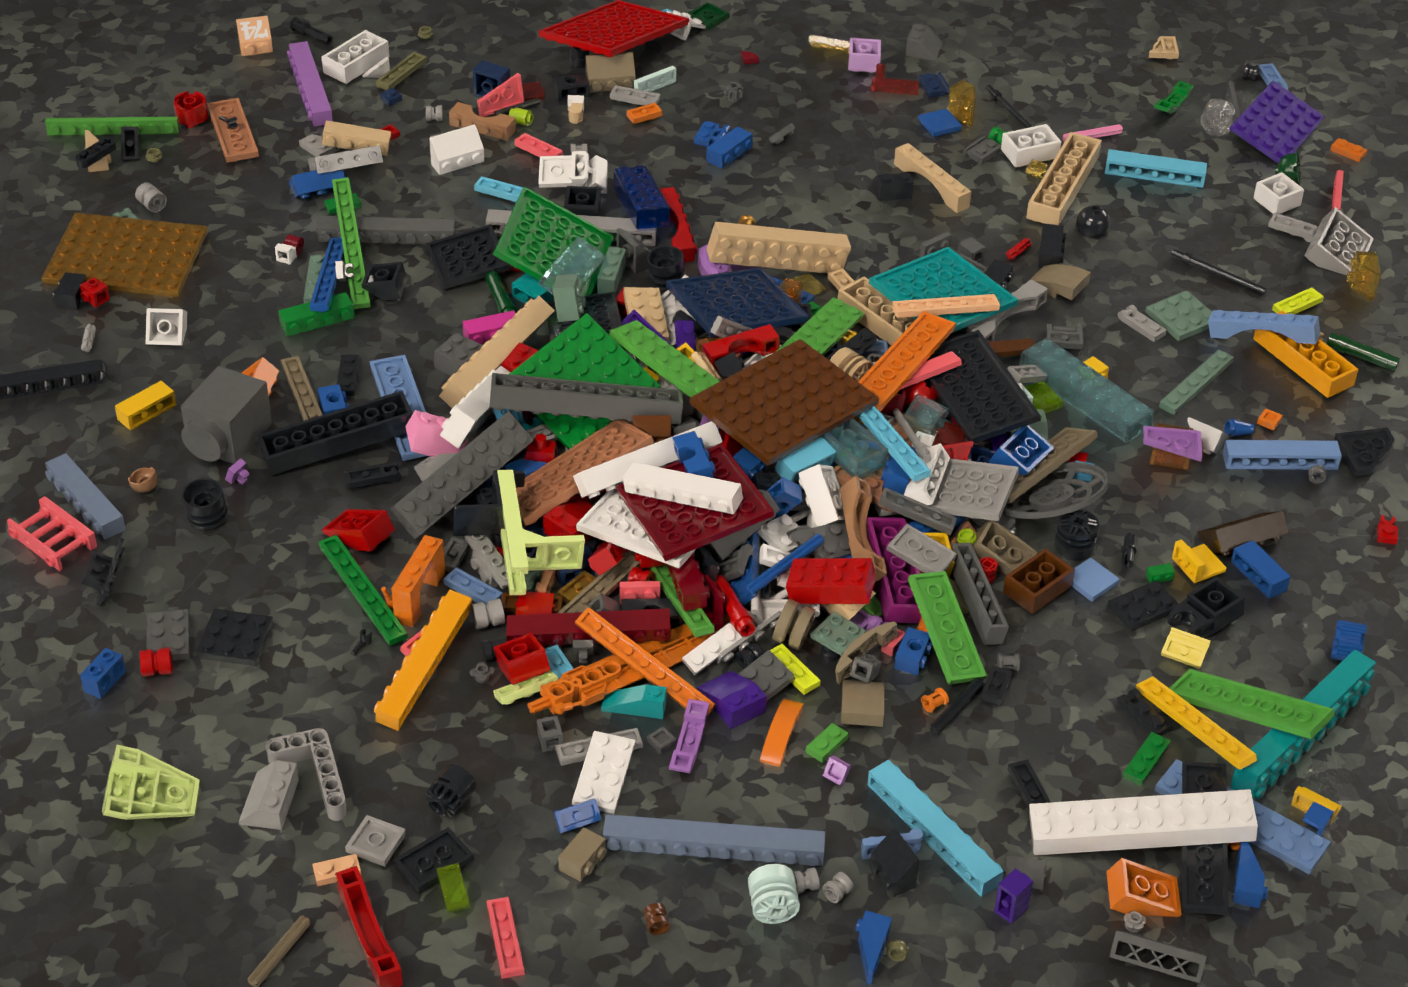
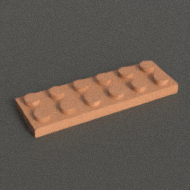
(235, 142)

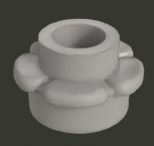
(1131, 924)

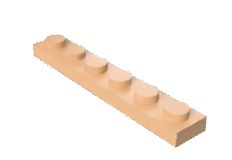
(947, 305)

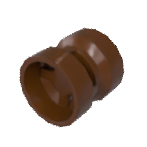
(656, 918)

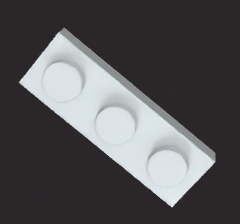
(710, 649)

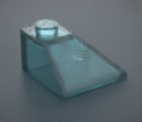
(925, 415)

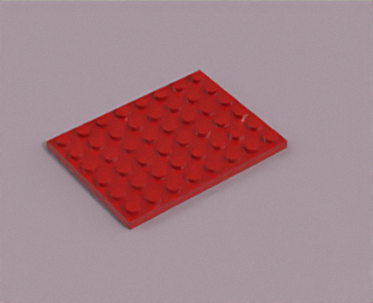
(613, 28)

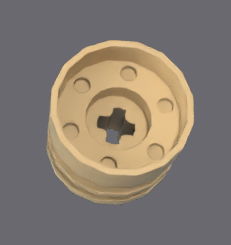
(851, 363)

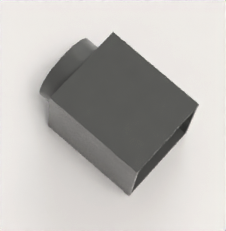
(225, 415)

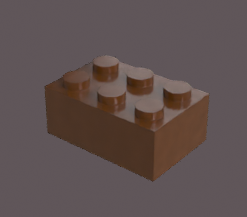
(1038, 581)

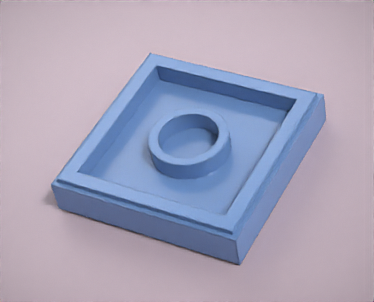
(1093, 579)

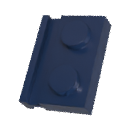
(934, 84)

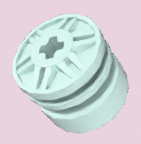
(773, 893)

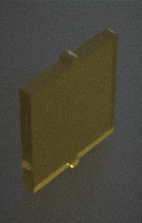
(810, 284)

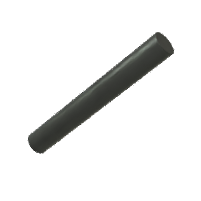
(523, 105)

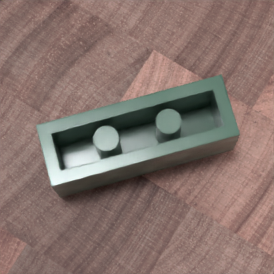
(611, 270)

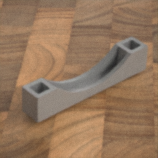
(1030, 297)

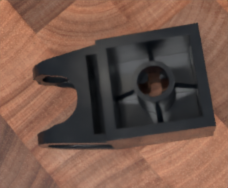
(1208, 608)

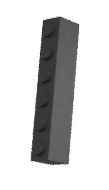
(978, 595)

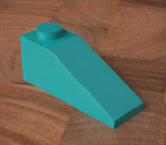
(637, 701)

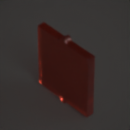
(532, 91)

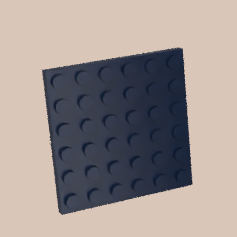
(740, 296)

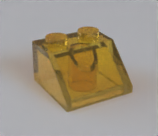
(1364, 274)

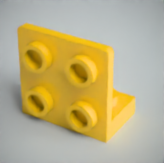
(1197, 562)

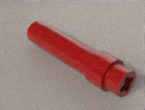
(738, 614)

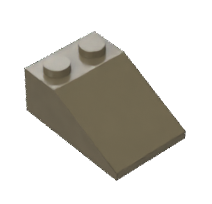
(1003, 546)

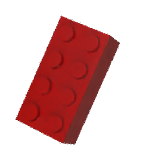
(831, 580)

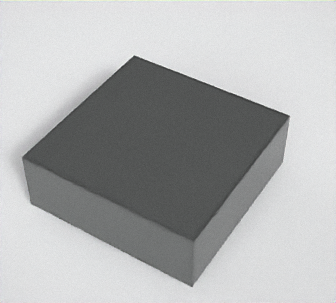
(661, 740)

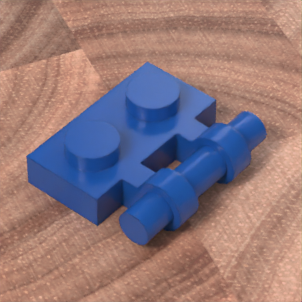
(710, 133)

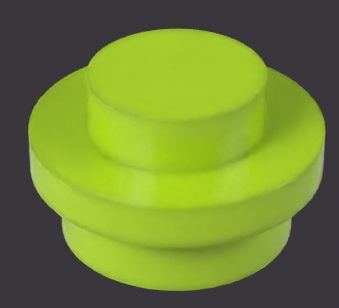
(967, 536)

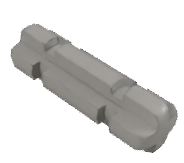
(88, 338)

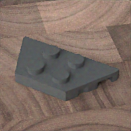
(835, 536)

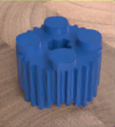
(1348, 637)

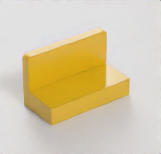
(1304, 798)

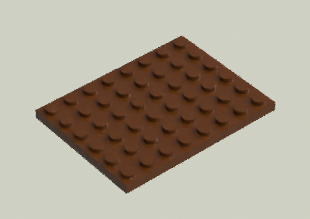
(784, 401)

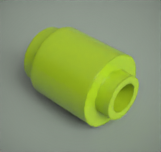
(522, 116)

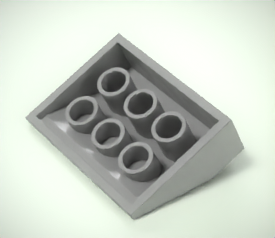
(1337, 242)

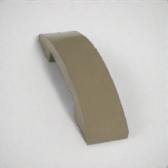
(881, 634)

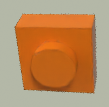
(1269, 419)

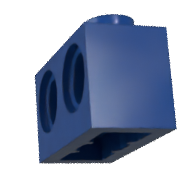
(103, 673)

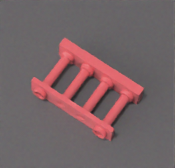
(58, 518)

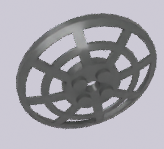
(1057, 495)

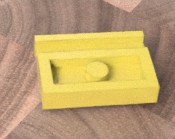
(1185, 648)

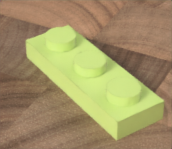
(526, 688)

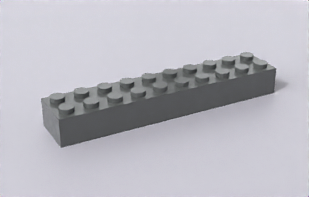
(582, 398)

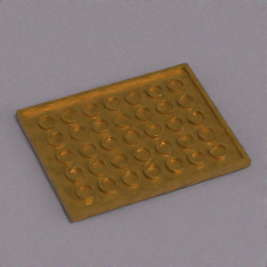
(127, 253)

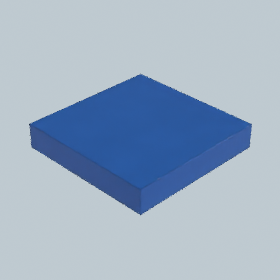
(940, 122)

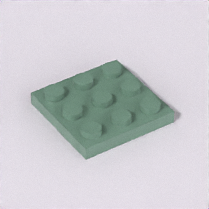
(1180, 315)

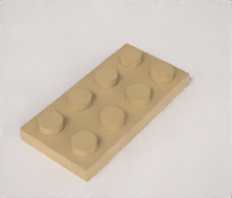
(649, 305)

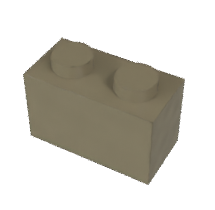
(582, 854)

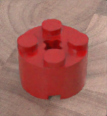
(190, 108)

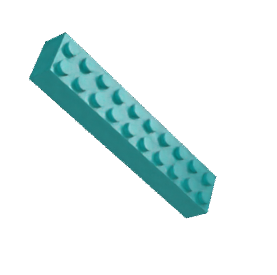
(1280, 749)

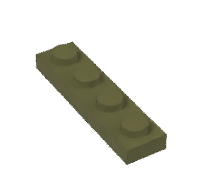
(401, 71)

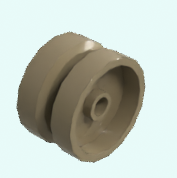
(794, 624)

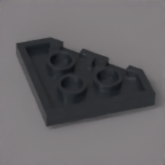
(1365, 448)

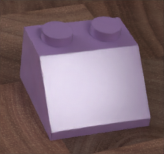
(864, 54)

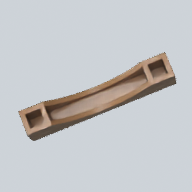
(856, 501)

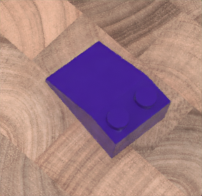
(735, 698)

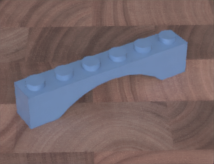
(1297, 327)

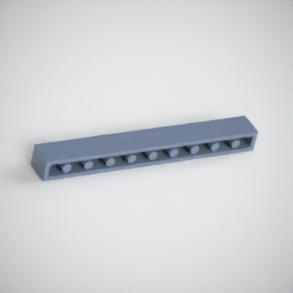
(714, 840)

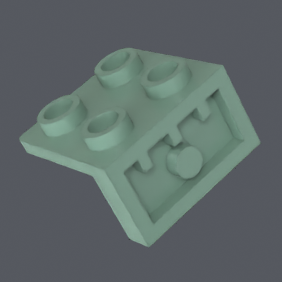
(837, 633)

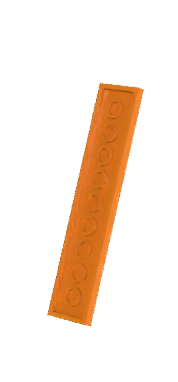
(906, 357)

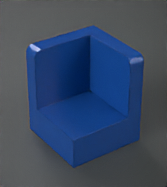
(1318, 817)

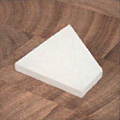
(378, 70)

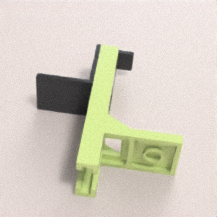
(504, 519)

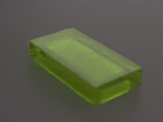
(452, 887)

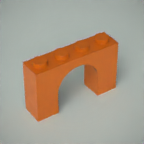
(424, 566)

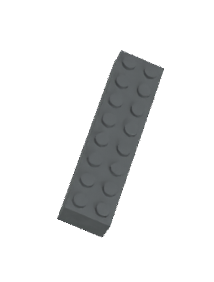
(461, 475)

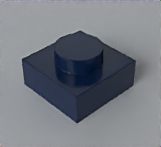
(391, 96)

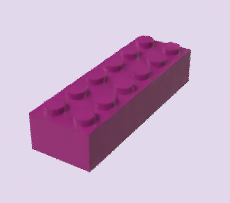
(893, 589)

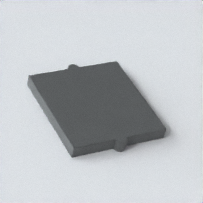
(1030, 867)

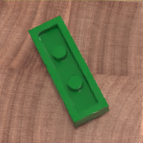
(1146, 758)

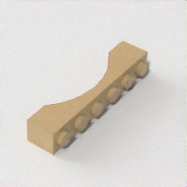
(953, 192)

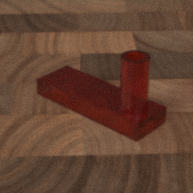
(889, 85)

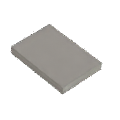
(921, 550)

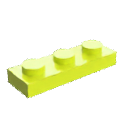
(1299, 302)
(804, 679)

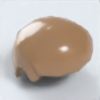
(143, 480)

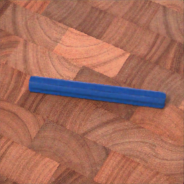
(784, 564)

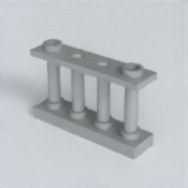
(345, 159)

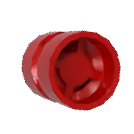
(159, 661)

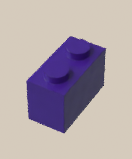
(1013, 896)

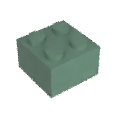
(568, 297)

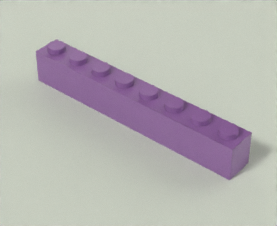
(309, 83)

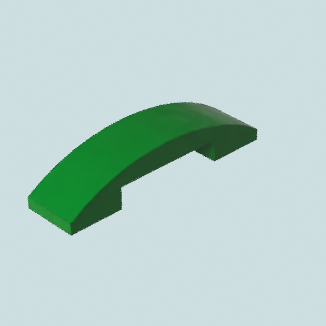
(1176, 99)

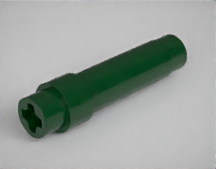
(499, 293)
(1344, 344)

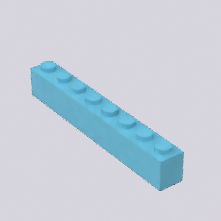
(938, 830)

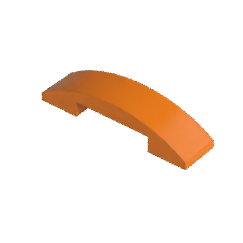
(780, 732)

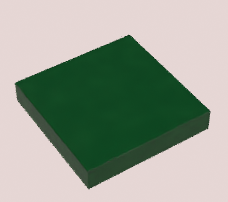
(709, 15)

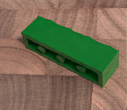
(302, 319)

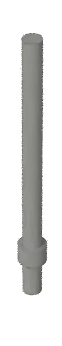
(920, 448)

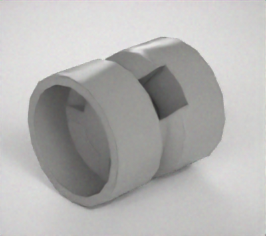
(151, 197)
(488, 613)

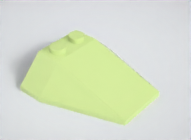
(147, 787)

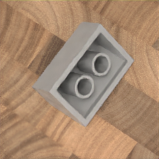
(270, 796)

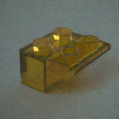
(962, 101)

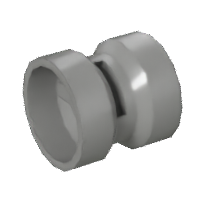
(434, 113)
(806, 880)
(839, 885)

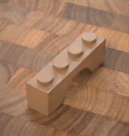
(499, 126)

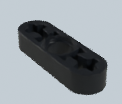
(102, 147)

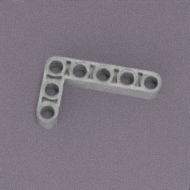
(313, 745)

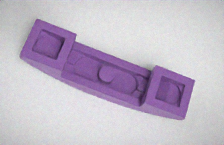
(690, 736)

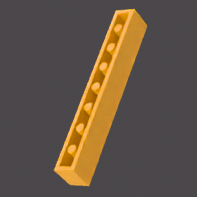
(423, 660)

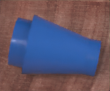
(1236, 428)

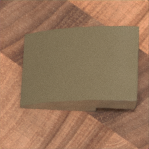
(1062, 280)
(862, 703)

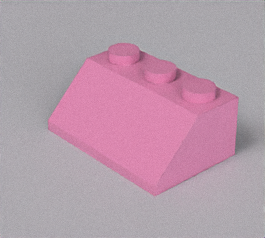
(424, 435)

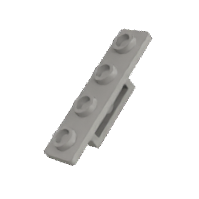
(487, 561)
(743, 643)

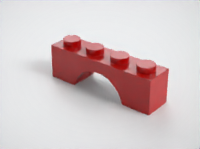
(759, 340)

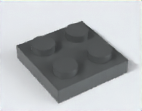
(768, 674)

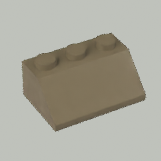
(607, 72)

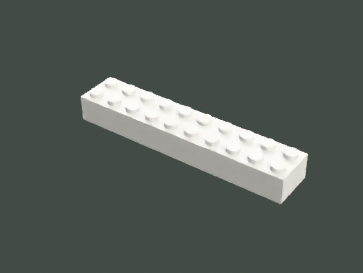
(1143, 822)

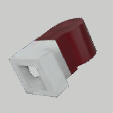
(291, 247)

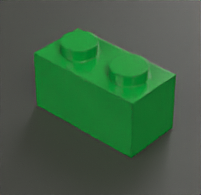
(1160, 573)

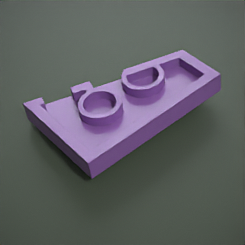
(1177, 441)

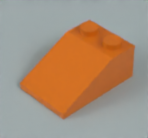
(1142, 890)

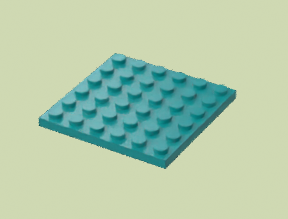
(942, 276)

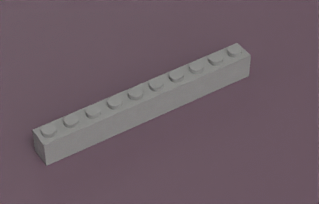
(648, 236)

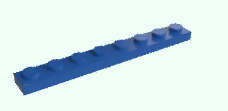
(327, 277)

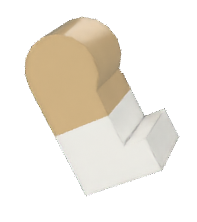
(575, 108)

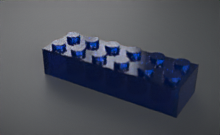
(641, 197)

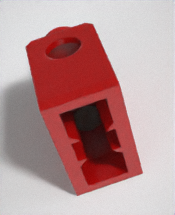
(542, 449)

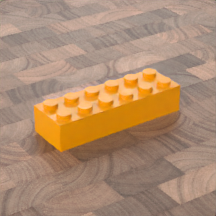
(1313, 362)

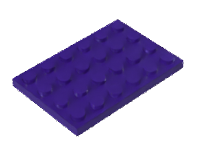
(1277, 122)

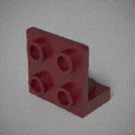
(714, 608)

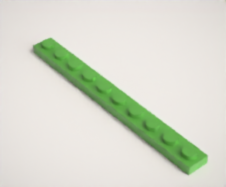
(350, 241)

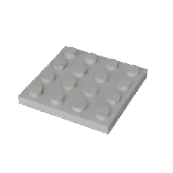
(975, 489)

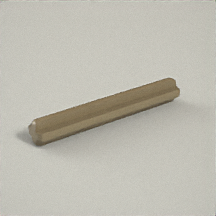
(278, 951)

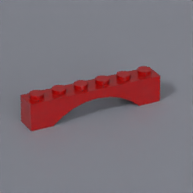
(683, 239)
(361, 914)

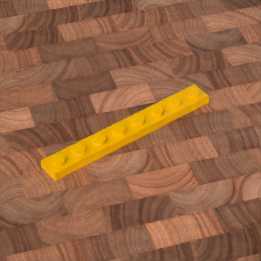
(1197, 723)

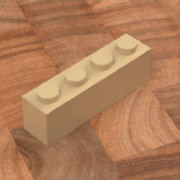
(355, 137)

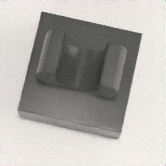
(583, 648)

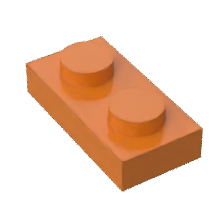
(644, 113)
(1348, 149)

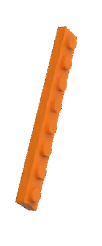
(639, 659)

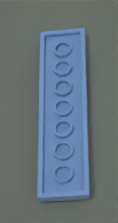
(394, 376)
(1274, 832)

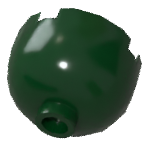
(1290, 166)

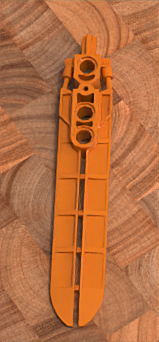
(607, 675)

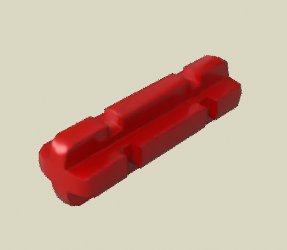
(1018, 249)

